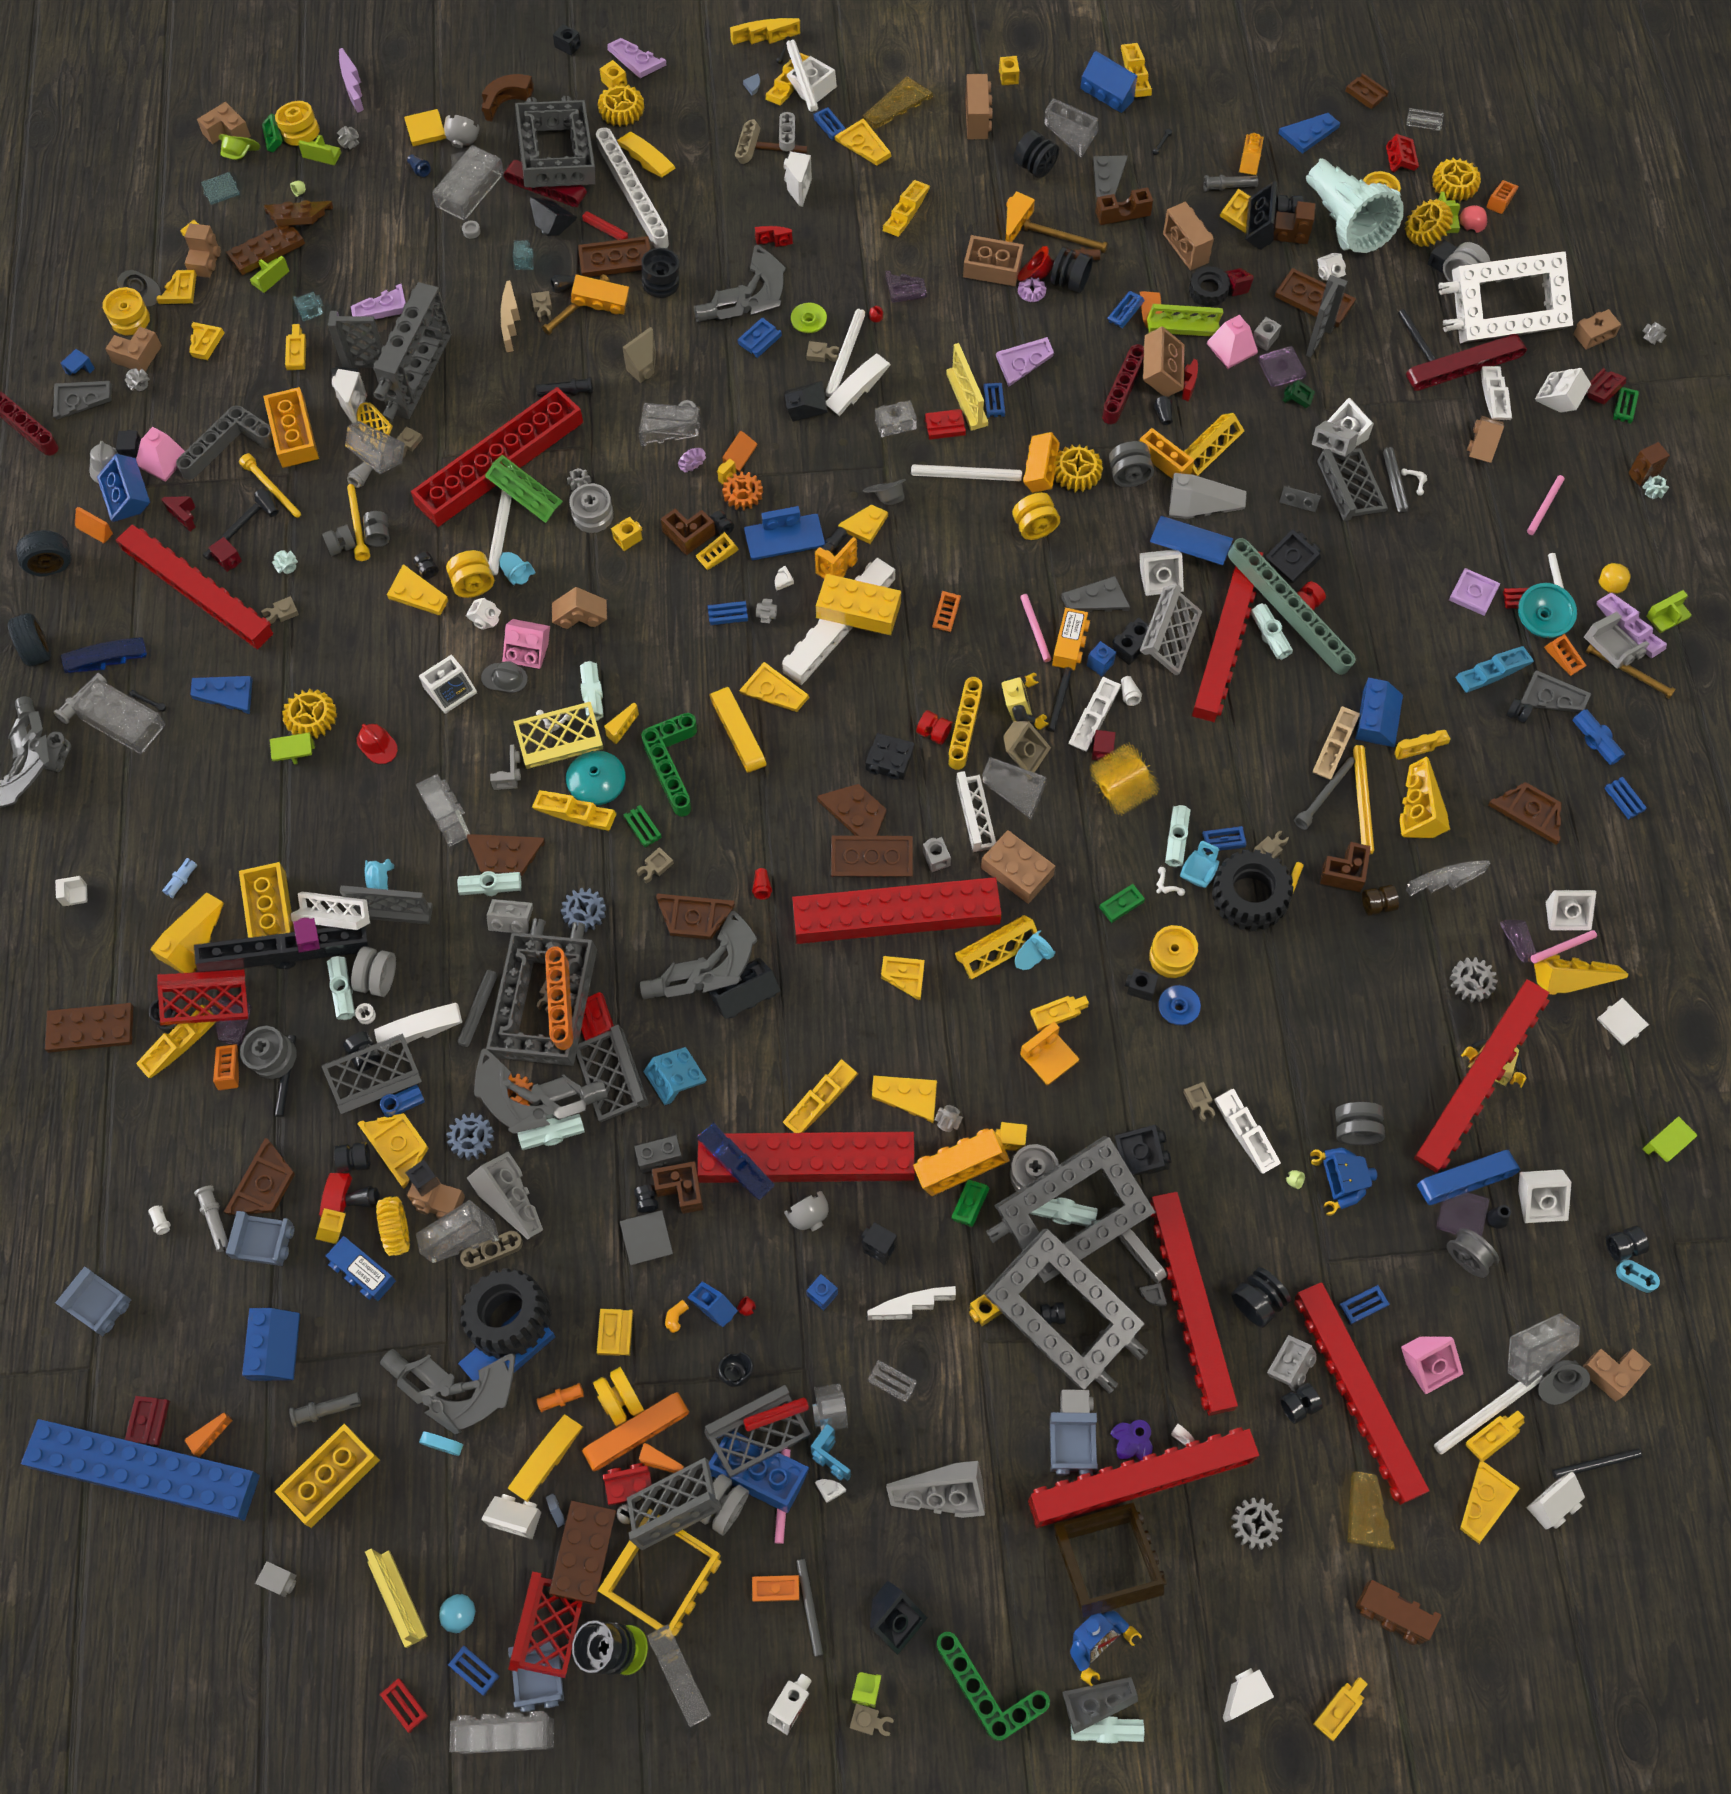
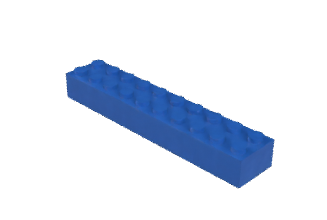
(141, 1469)

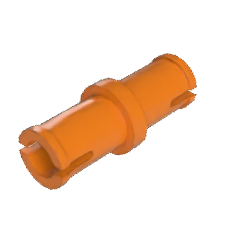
(560, 1397)

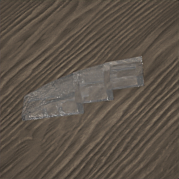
(1452, 875)
(679, 1675)

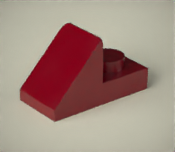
(1240, 281)
(180, 509)

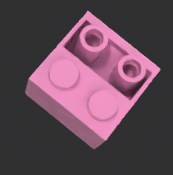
(525, 643)

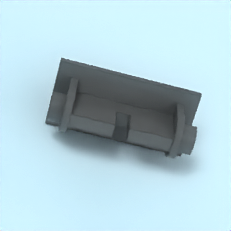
(1299, 499)

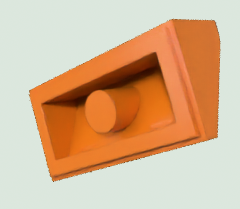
(1150, 299)
(740, 450)
(92, 525)

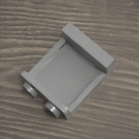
(1614, 642)

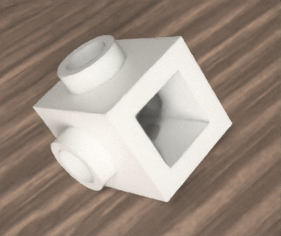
(1331, 265)
(483, 613)

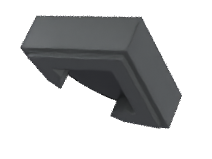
(1153, 1294)

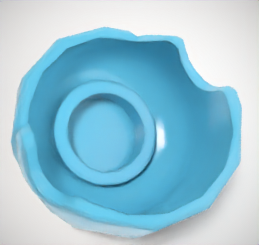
(457, 1613)

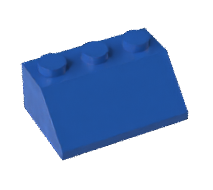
(1109, 82)
(123, 488)
(1379, 713)
(271, 1344)

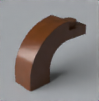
(503, 89)

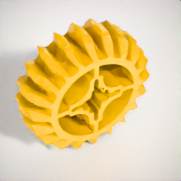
(621, 105)
(1456, 179)
(1429, 222)
(1088, 464)
(316, 704)
(393, 1226)

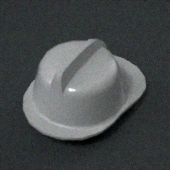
(99, 458)

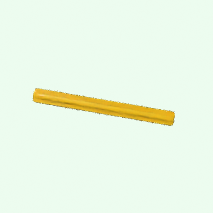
(1363, 797)

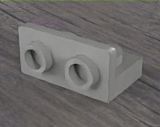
(509, 916)
(1293, 1362)

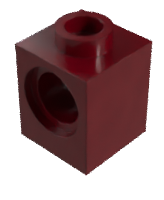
(225, 554)
(1103, 745)

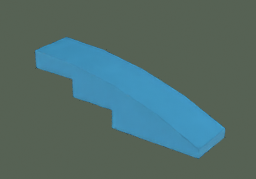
(1494, 669)

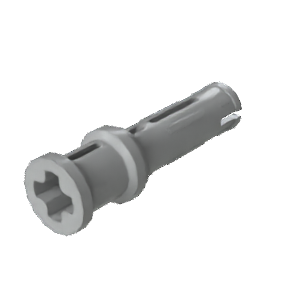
(66, 710)
(210, 1209)

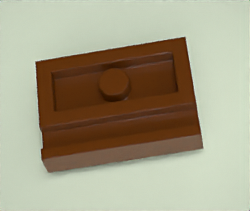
(1367, 91)

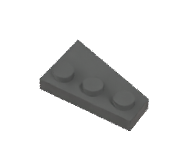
(1108, 173)
(79, 396)
(1097, 596)
(1554, 694)
(1097, 1702)

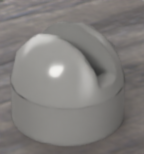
(621, 1517)

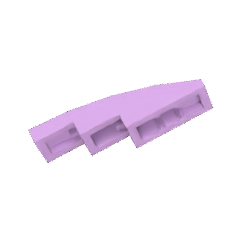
(351, 80)
(1632, 624)

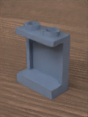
(260, 1239)
(93, 1301)
(1073, 1443)
(534, 1687)

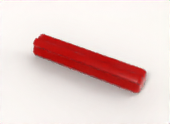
(604, 226)
(776, 1414)

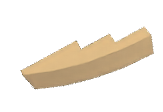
(509, 314)
(1336, 743)

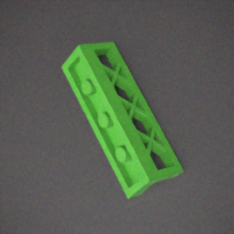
(523, 489)

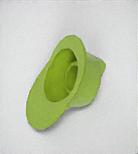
(236, 147)

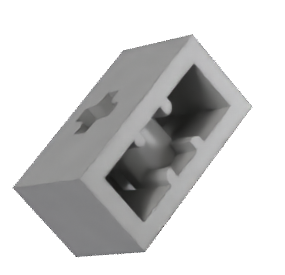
(1335, 437)

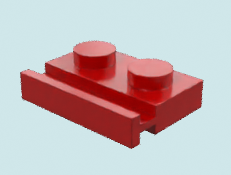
(945, 424)
(596, 1017)

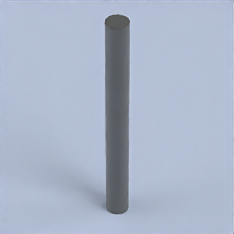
(809, 1607)

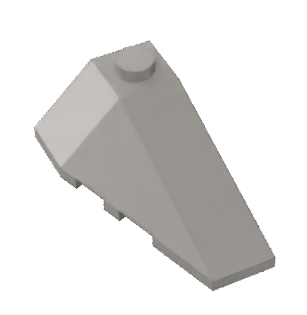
(1198, 496)
(501, 1188)
(945, 1489)

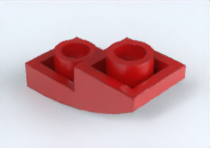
(779, 235)
(1190, 379)
(335, 1192)

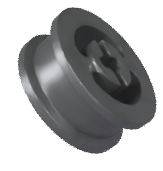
(1472, 1252)

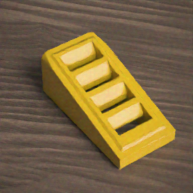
(712, 547)
(619, 725)

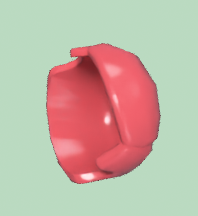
(1473, 218)

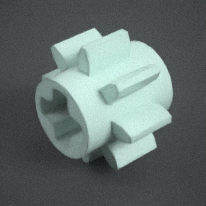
(1655, 487)
(285, 562)

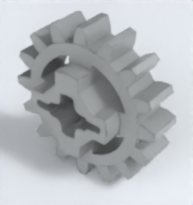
(1474, 977)
(1246, 1521)

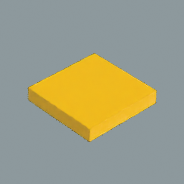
(425, 127)

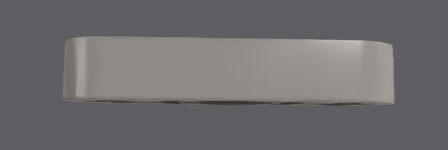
(787, 116)
(1143, 1255)

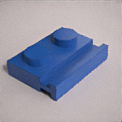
(759, 337)

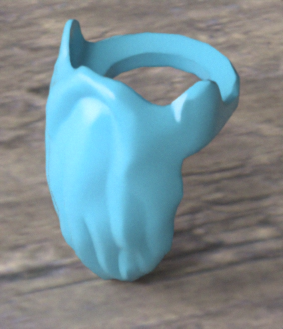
(515, 568)
(376, 874)
(1033, 952)

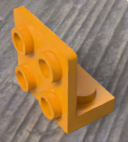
(828, 564)
(1048, 1054)

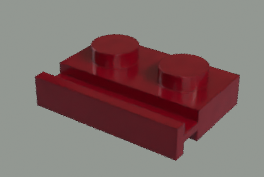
(1605, 385)
(147, 1420)

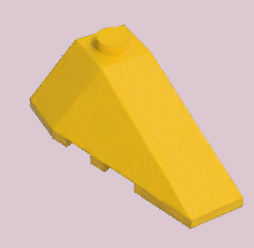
(1424, 807)
(194, 927)
(1568, 976)

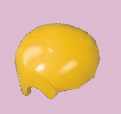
(1614, 578)

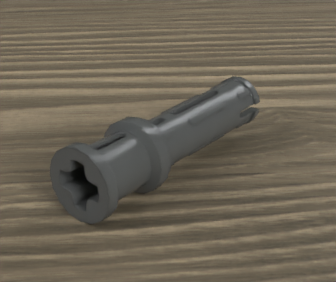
(1223, 182)
(314, 1411)

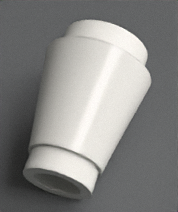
(1130, 691)

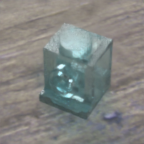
(522, 255)
(308, 305)

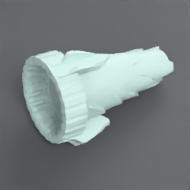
(1363, 212)

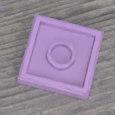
(1474, 591)

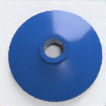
(1182, 997)

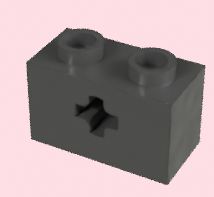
(658, 1154)

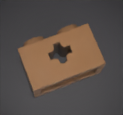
(1597, 329)

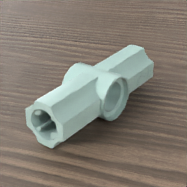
(1275, 639)
(591, 688)
(1176, 846)
(477, 884)
(338, 977)
(552, 1133)
(1066, 1212)
(1112, 1730)

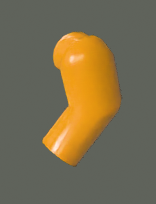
(673, 1316)

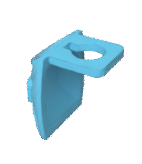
(1199, 867)

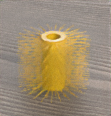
(1123, 778)

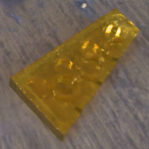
(897, 101)

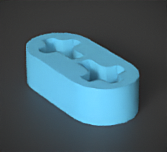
(1637, 1276)
(441, 1443)

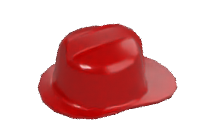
(1038, 266)
(376, 744)

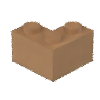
(222, 121)
(202, 249)
(135, 352)
(1486, 438)
(579, 606)
(437, 1201)
(1613, 1376)

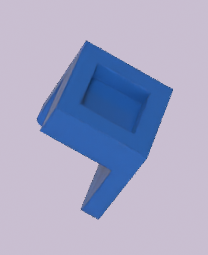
(76, 361)

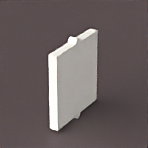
(1622, 1021)

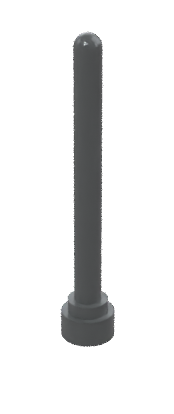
(1304, 819)

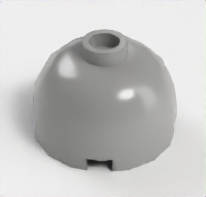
(460, 131)
(809, 1212)

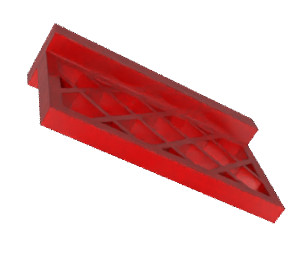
(201, 983)
(527, 1626)

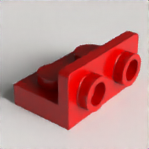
(1402, 153)
(626, 1483)

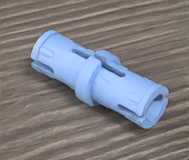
(179, 878)

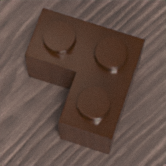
(1295, 226)
(688, 533)
(1347, 872)
(680, 1180)

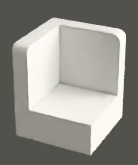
(71, 891)

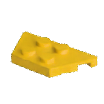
(396, 1144)

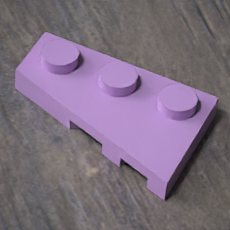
(635, 59)
(386, 305)
(1022, 359)

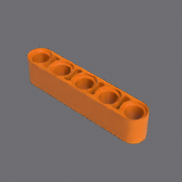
(563, 1006)
(635, 1431)

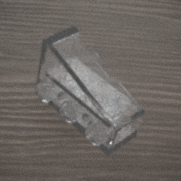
(830, 1407)

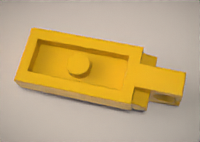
(295, 349)
(1422, 744)
(1058, 1011)
(1495, 1435)
(1341, 1709)

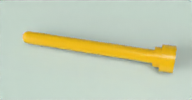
(249, 463)
(361, 550)

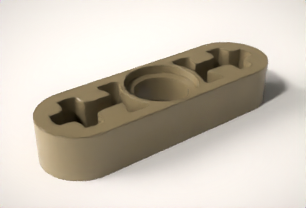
(749, 133)
(478, 1262)

